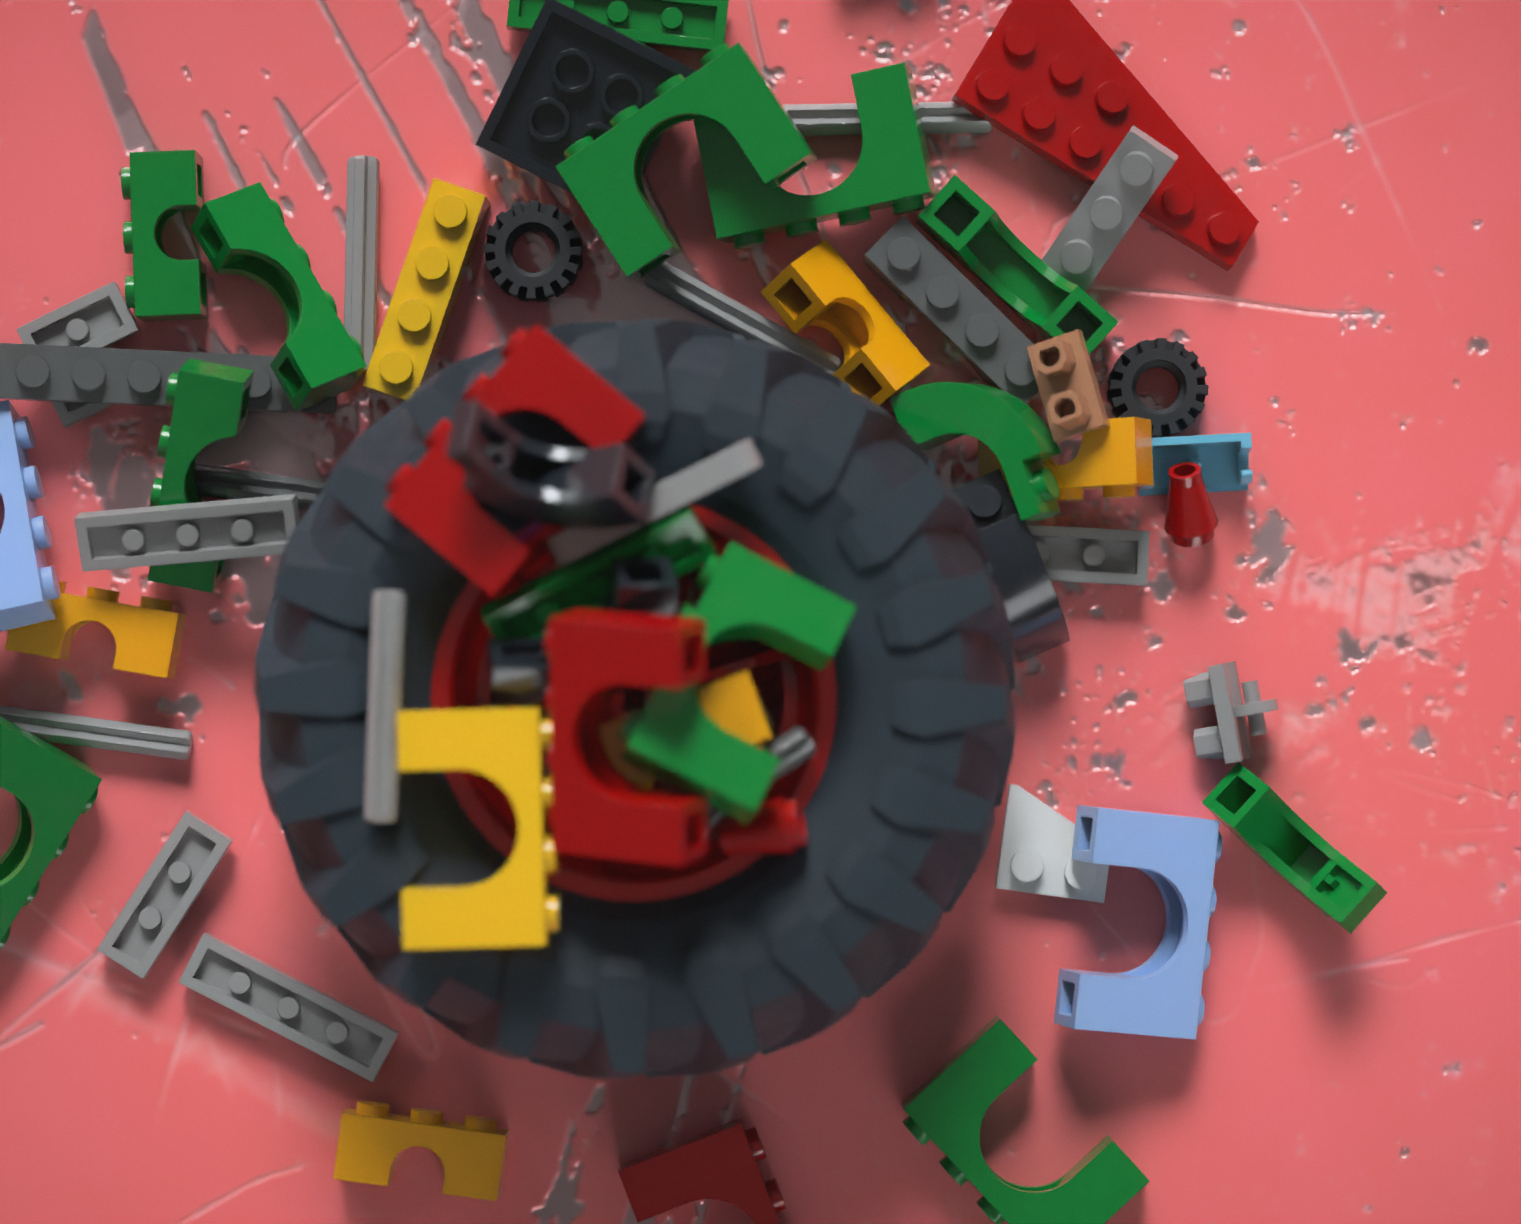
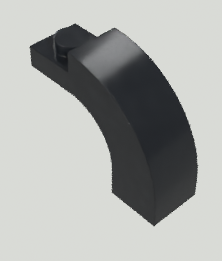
(546, 483)
(1017, 566)
(635, 586)

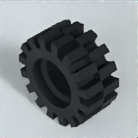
(510, 227)
(1176, 360)

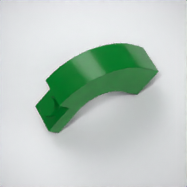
(1003, 422)
(1293, 848)

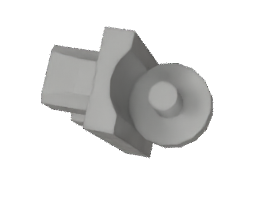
(1231, 736)

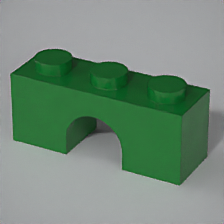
(159, 189)

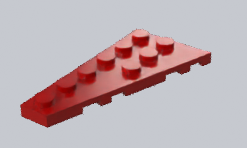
(1074, 101)

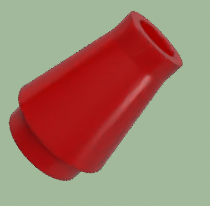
(1189, 509)
(771, 829)

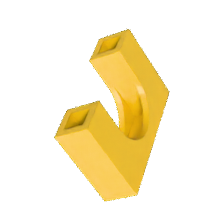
(515, 903)

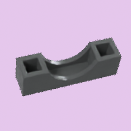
(955, 307)

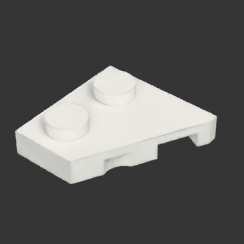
(1039, 853)

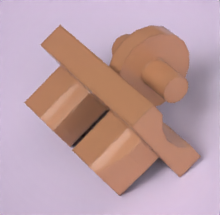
(1067, 385)

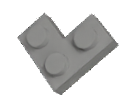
(90, 321)

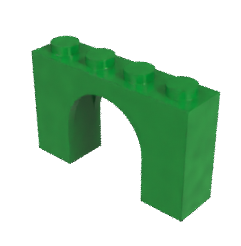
(609, 170)
(889, 173)
(740, 600)
(50, 797)
(950, 1114)

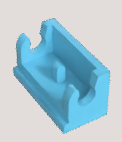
(1220, 456)

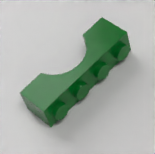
(248, 238)
(1008, 268)
(207, 405)

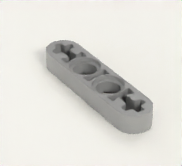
(665, 497)

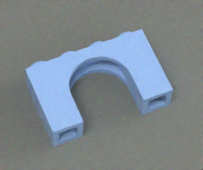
(25, 579)
(1165, 990)

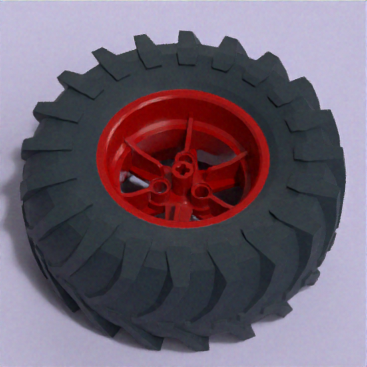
(652, 959)

